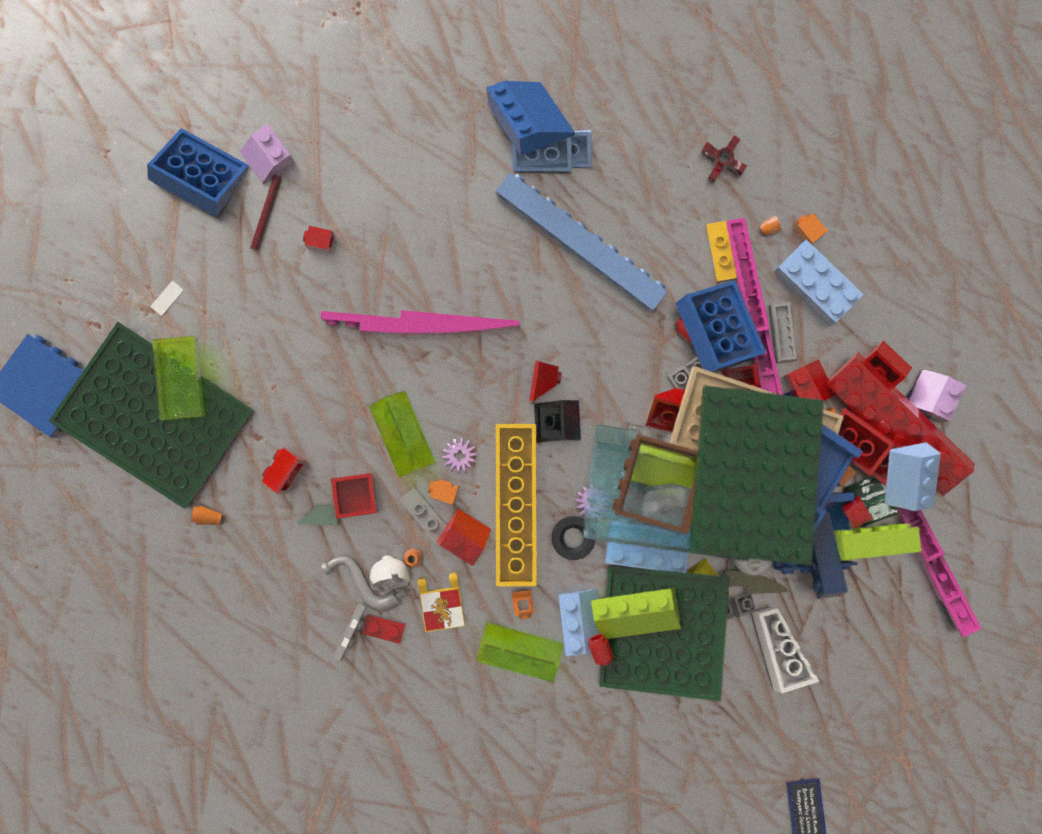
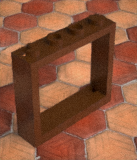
(624, 484)

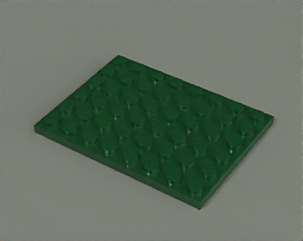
(118, 416)
(756, 475)

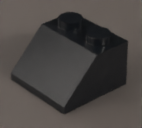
(557, 421)

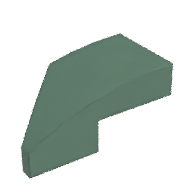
(320, 516)

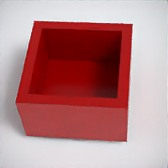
(354, 495)

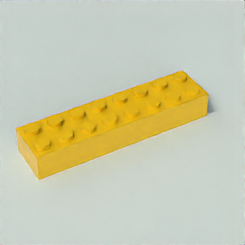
(516, 505)

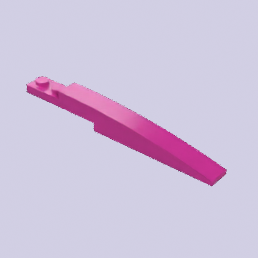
(750, 289)
(418, 323)
(939, 573)

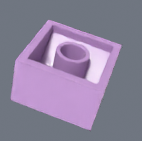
(266, 154)
(936, 395)

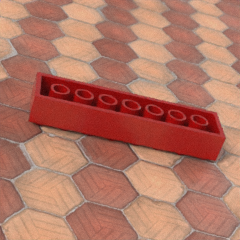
(897, 418)

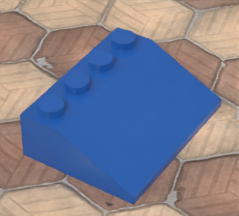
(528, 115)
(196, 171)
(720, 327)

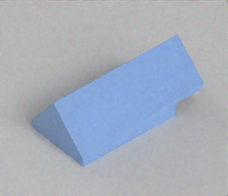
(558, 156)

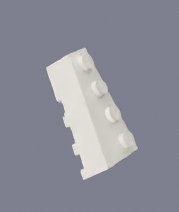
(781, 652)

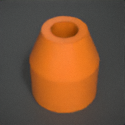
(771, 226)

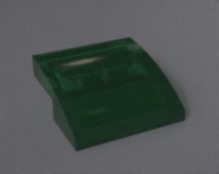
(873, 496)

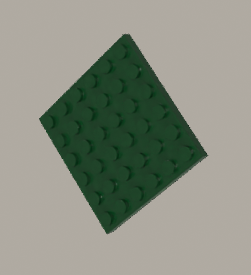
(673, 661)

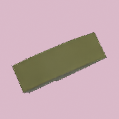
(753, 584)

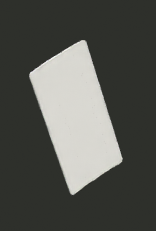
(166, 298)

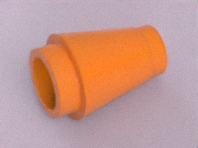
(205, 516)
(418, 558)

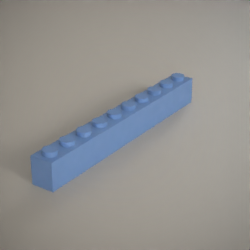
(580, 242)

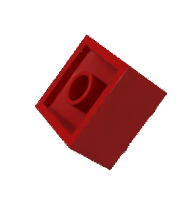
(889, 363)
(809, 382)
(282, 471)
(464, 537)

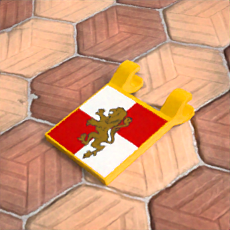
(442, 606)

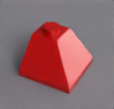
(544, 380)
(665, 409)

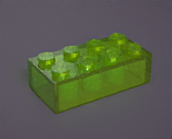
(178, 378)

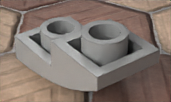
(681, 375)
(740, 605)

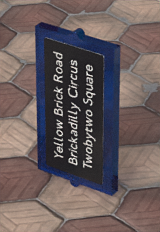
(806, 806)

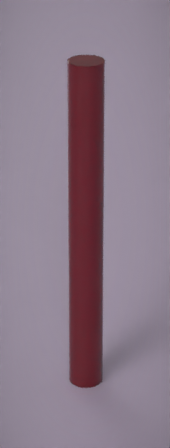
(265, 212)

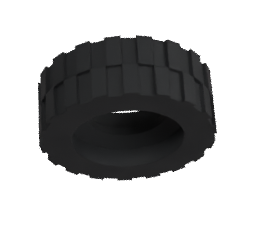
(558, 539)

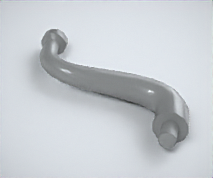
(374, 602)

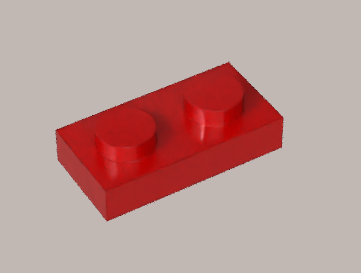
(383, 628)

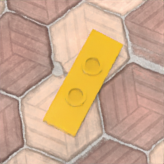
(721, 251)

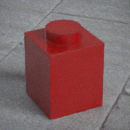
(319, 239)
(856, 512)

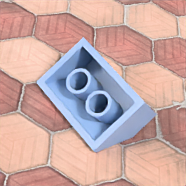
(912, 477)
(577, 620)

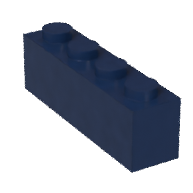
(826, 562)

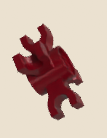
(711, 151)

